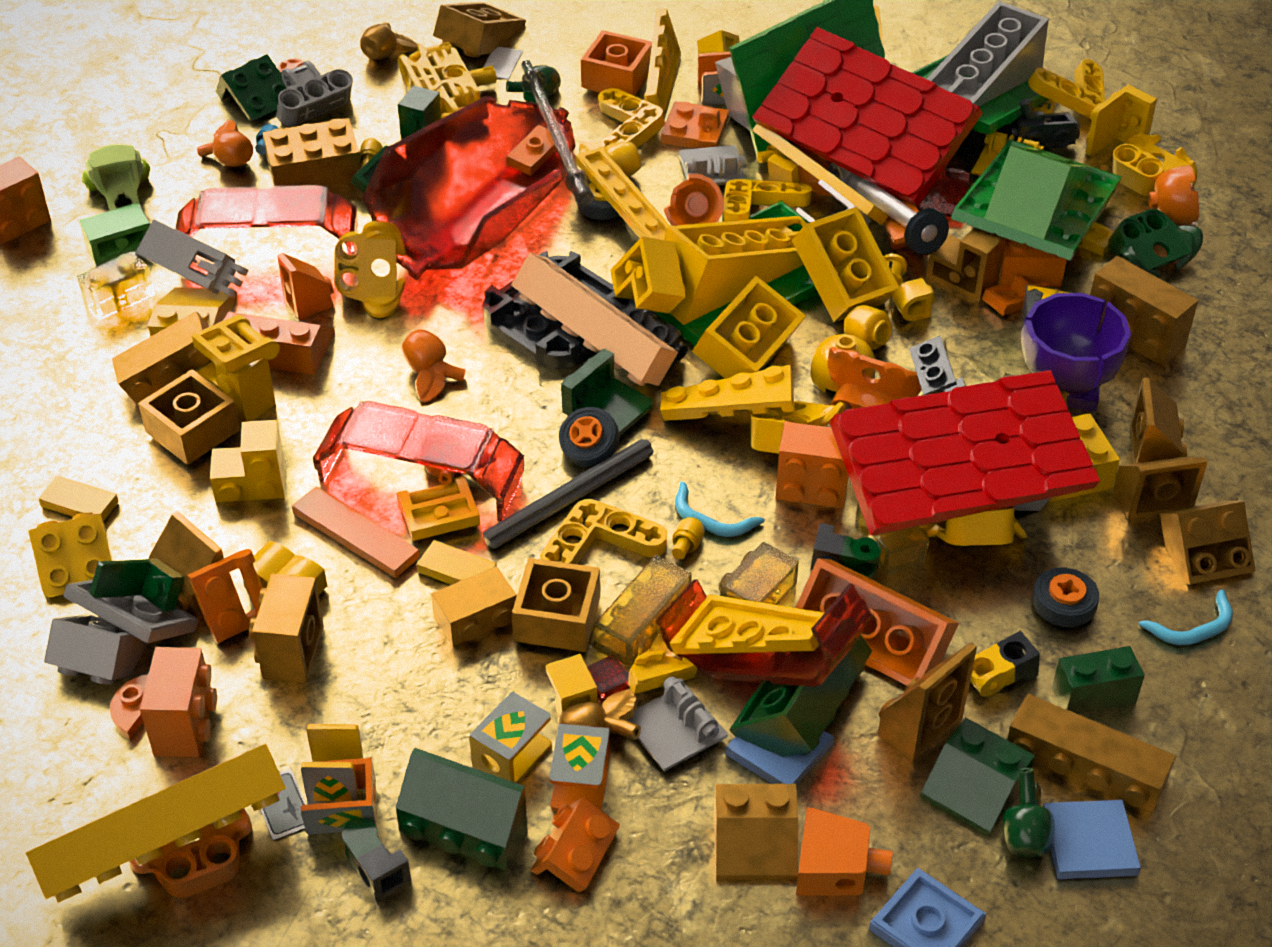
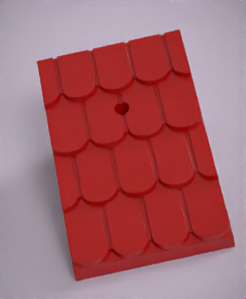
(868, 115)
(963, 452)

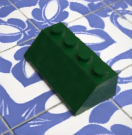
(794, 716)

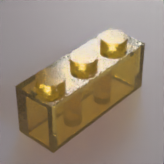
(630, 621)

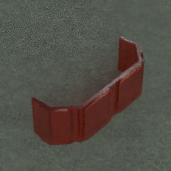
(269, 208)
(426, 441)
(834, 632)

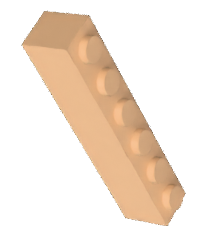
(593, 319)

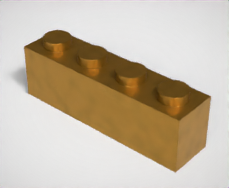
(1091, 752)

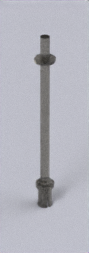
(576, 179)

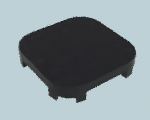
(533, 333)

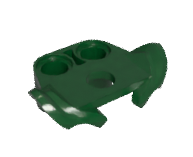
(1140, 232)

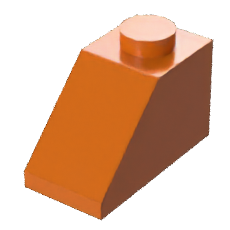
(304, 287)

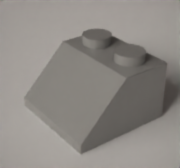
(92, 647)

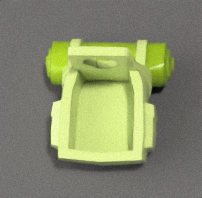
(115, 171)

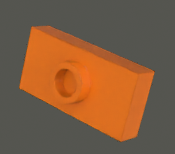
(532, 151)

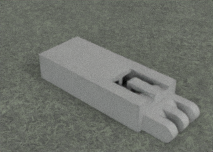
(177, 252)

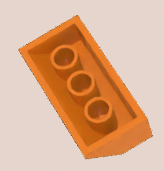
(901, 632)

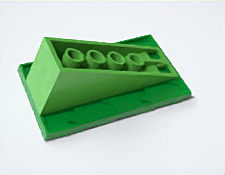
(1037, 199)

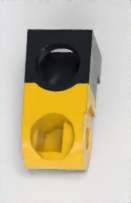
(1005, 664)

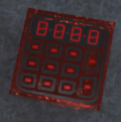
(609, 677)

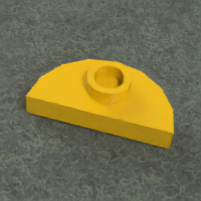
(654, 668)

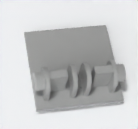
(717, 163)
(676, 725)

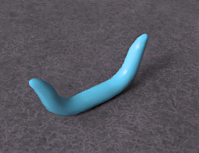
(710, 524)
(1196, 634)

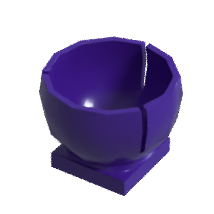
(1065, 338)

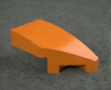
(1009, 297)

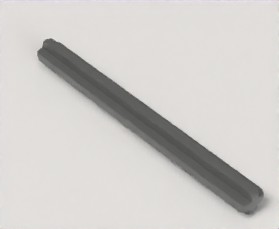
(567, 493)

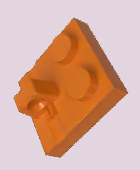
(694, 125)

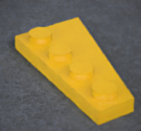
(663, 61)
(742, 391)
(745, 626)

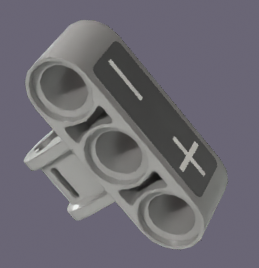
(311, 93)

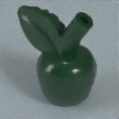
(551, 85)
(1028, 826)

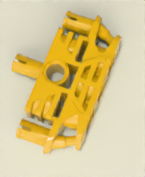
(443, 71)

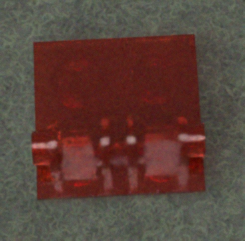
(946, 192)

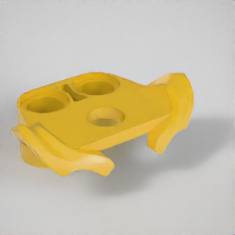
(1138, 162)
(378, 293)
(768, 428)
(983, 528)

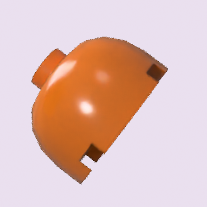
(1176, 196)

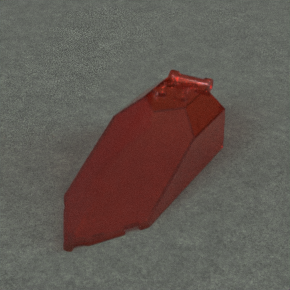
(453, 186)

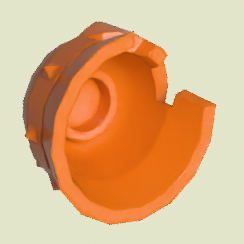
(695, 202)

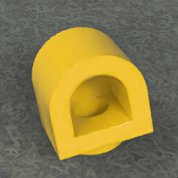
(914, 299)

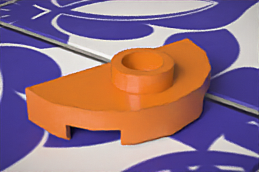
(126, 706)

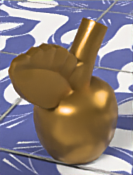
(380, 42)
(612, 714)

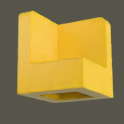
(717, 42)
(571, 682)

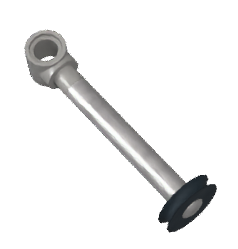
(924, 230)

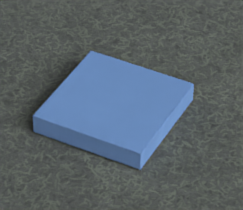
(774, 767)
(1092, 840)
(926, 915)

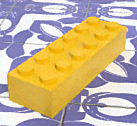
(155, 821)

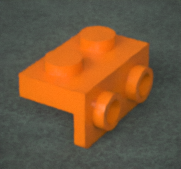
(576, 843)

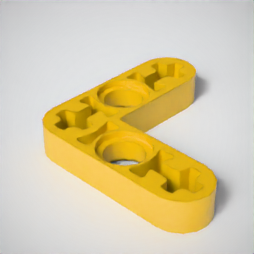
(1077, 96)
(644, 120)
(742, 193)
(598, 525)

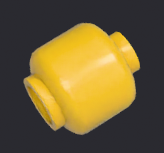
(868, 324)

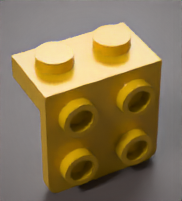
(1120, 118)
(68, 551)

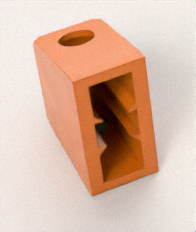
(837, 856)

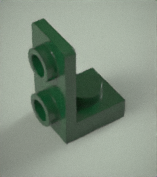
(138, 577)

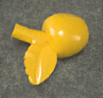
(622, 153)

